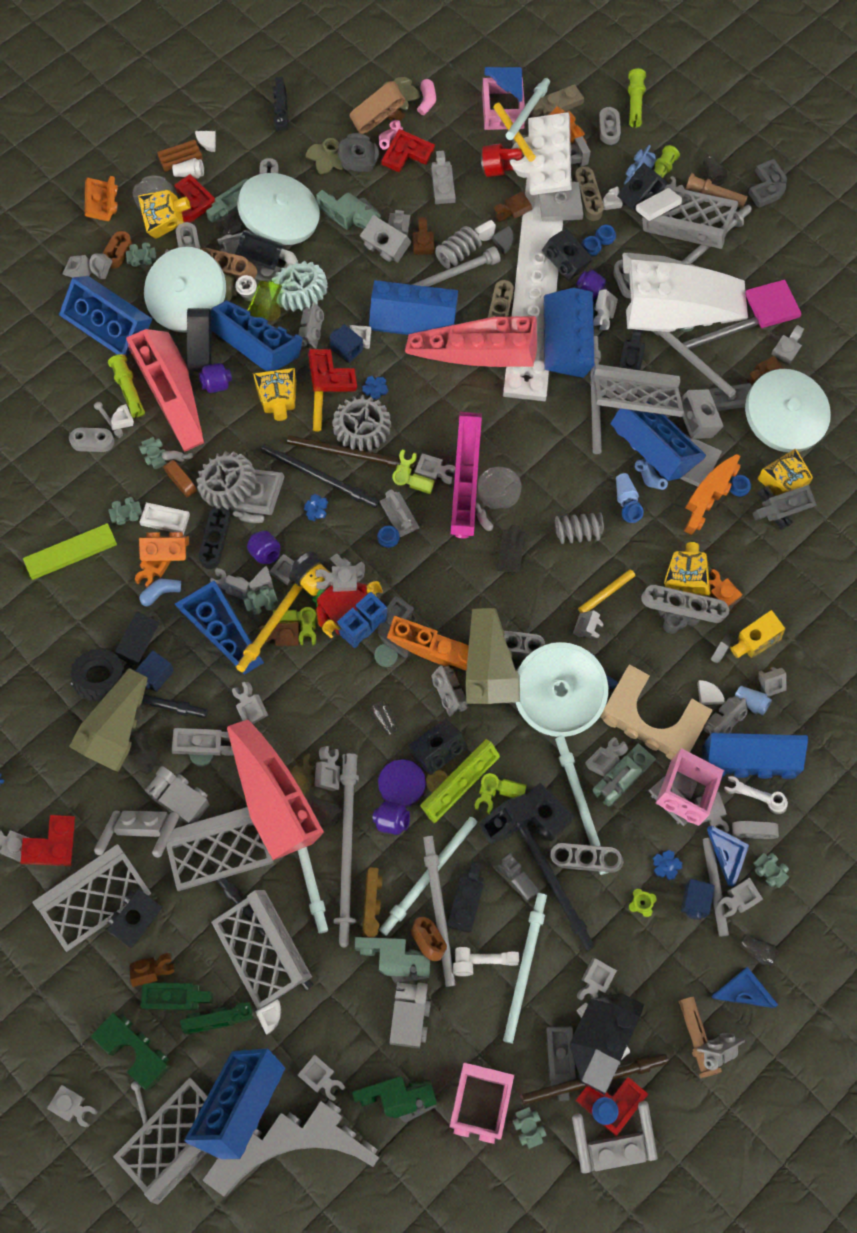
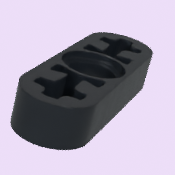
(218, 546)

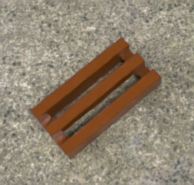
(178, 152)

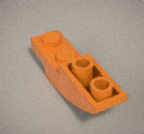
(710, 489)
(428, 644)

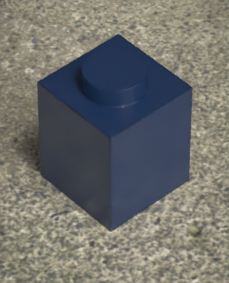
(346, 343)
(156, 670)
(697, 899)

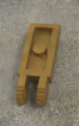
(371, 905)

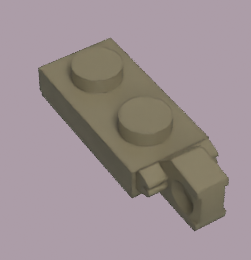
(565, 99)

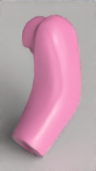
(429, 96)
(386, 137)

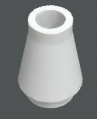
(192, 166)
(246, 287)

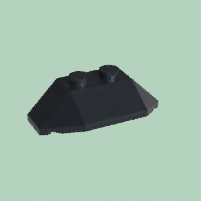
(604, 1038)

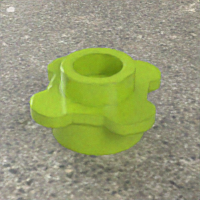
(649, 900)

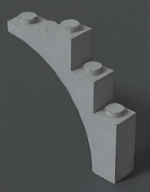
(286, 1136)

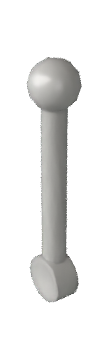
(98, 406)
(135, 1086)

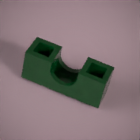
(149, 1064)

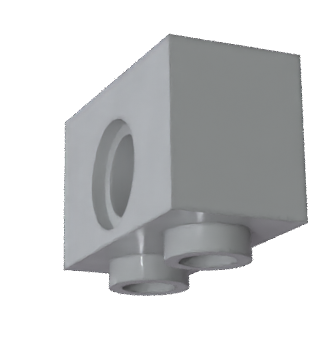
(376, 231)
(700, 414)

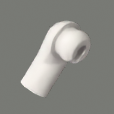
(288, 256)

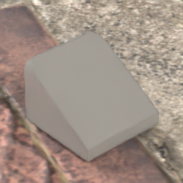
(77, 266)
(261, 579)

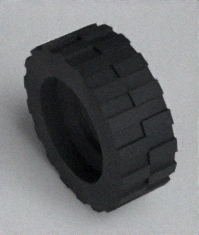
(92, 660)

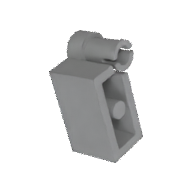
(177, 796)
(408, 1015)

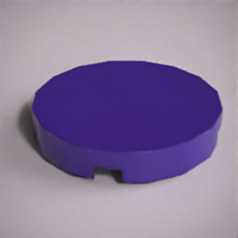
(402, 782)

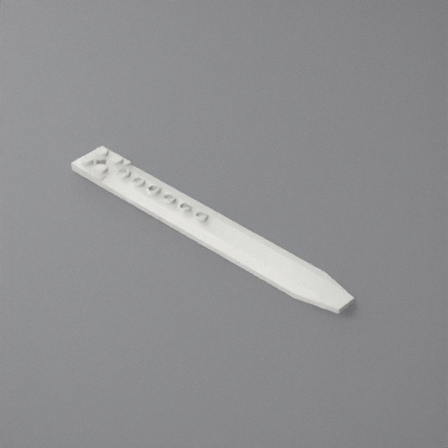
(534, 279)

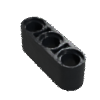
(198, 338)

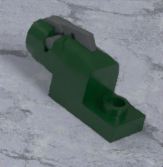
(399, 1100)

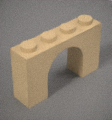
(623, 713)

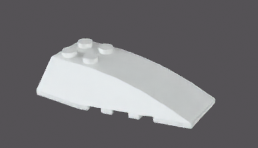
(680, 295)

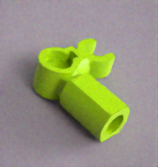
(417, 482)
(307, 620)
(491, 784)

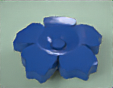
(375, 388)
(315, 507)
(667, 865)

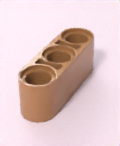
(377, 107)
(234, 263)

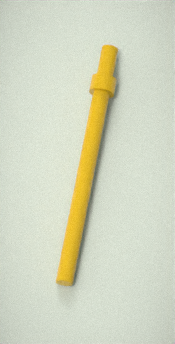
(253, 650)

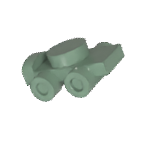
(142, 256)
(154, 454)
(126, 512)
(259, 598)
(767, 867)
(526, 1122)

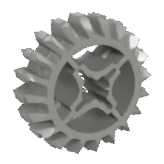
(353, 415)
(226, 480)

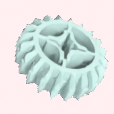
(300, 285)

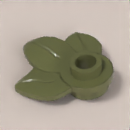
(409, 92)
(325, 158)

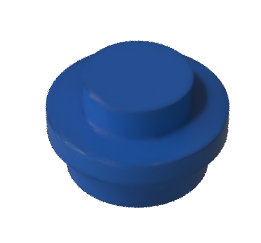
(605, 234)
(592, 245)
(740, 485)
(632, 512)
(388, 536)
(605, 1111)

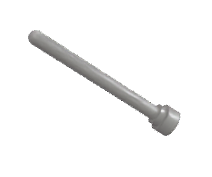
(491, 257)

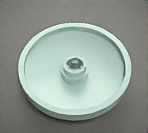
(278, 208)
(183, 281)
(787, 410)
(561, 689)

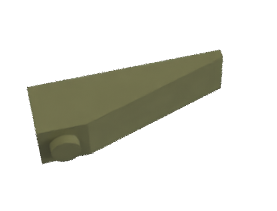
(489, 663)
(108, 727)

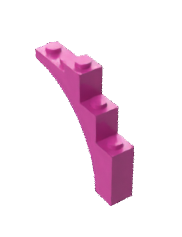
(466, 475)

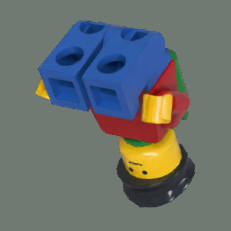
(347, 612)

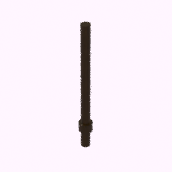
(391, 460)
(640, 1066)

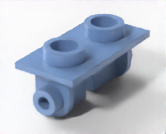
(642, 156)

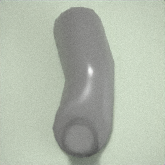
(168, 455)
(481, 515)
(243, 516)

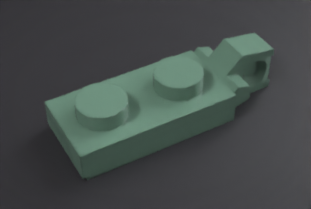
(225, 203)

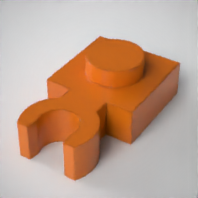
(151, 569)
(723, 590)

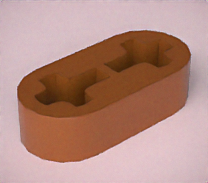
(113, 248)
(179, 478)
(428, 939)

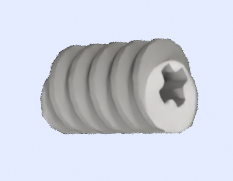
(458, 245)
(580, 527)

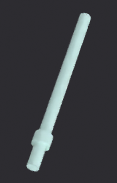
(539, 92)
(567, 761)
(317, 906)
(399, 911)
(536, 919)

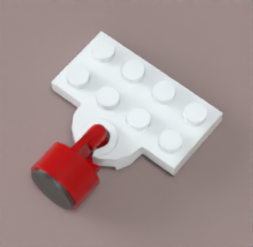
(552, 147)

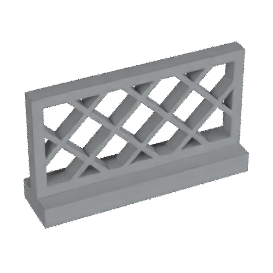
(686, 229)
(631, 382)
(206, 830)
(77, 881)
(278, 937)
(183, 1161)

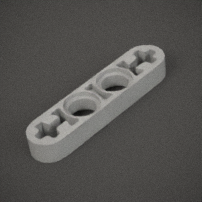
(685, 603)

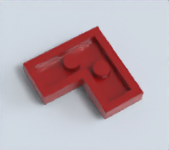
(405, 146)
(198, 196)
(326, 377)
(55, 849)
(626, 1097)

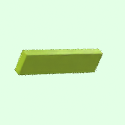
(69, 551)
(460, 781)

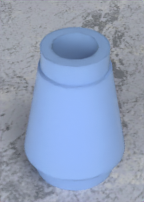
(625, 489)
(755, 700)

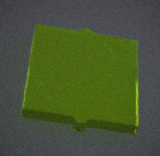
(264, 299)

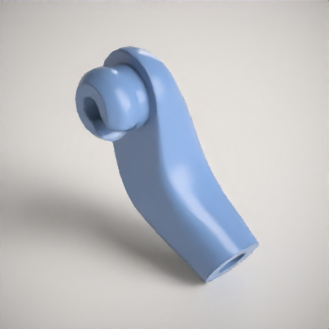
(649, 475)
(158, 588)

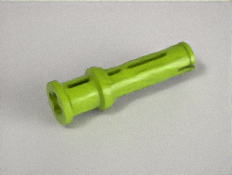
(636, 90)
(664, 164)
(124, 377)

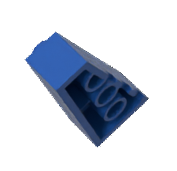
(253, 337)
(218, 622)

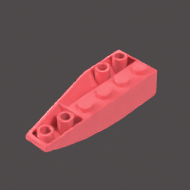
(480, 342)
(169, 382)
(272, 794)

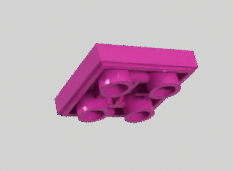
(773, 303)

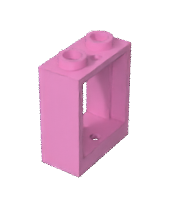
(491, 118)
(707, 775)
(489, 1075)

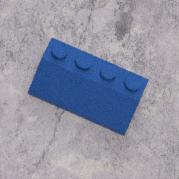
(411, 308)
(102, 314)
(569, 332)
(658, 442)
(756, 754)
(236, 1103)

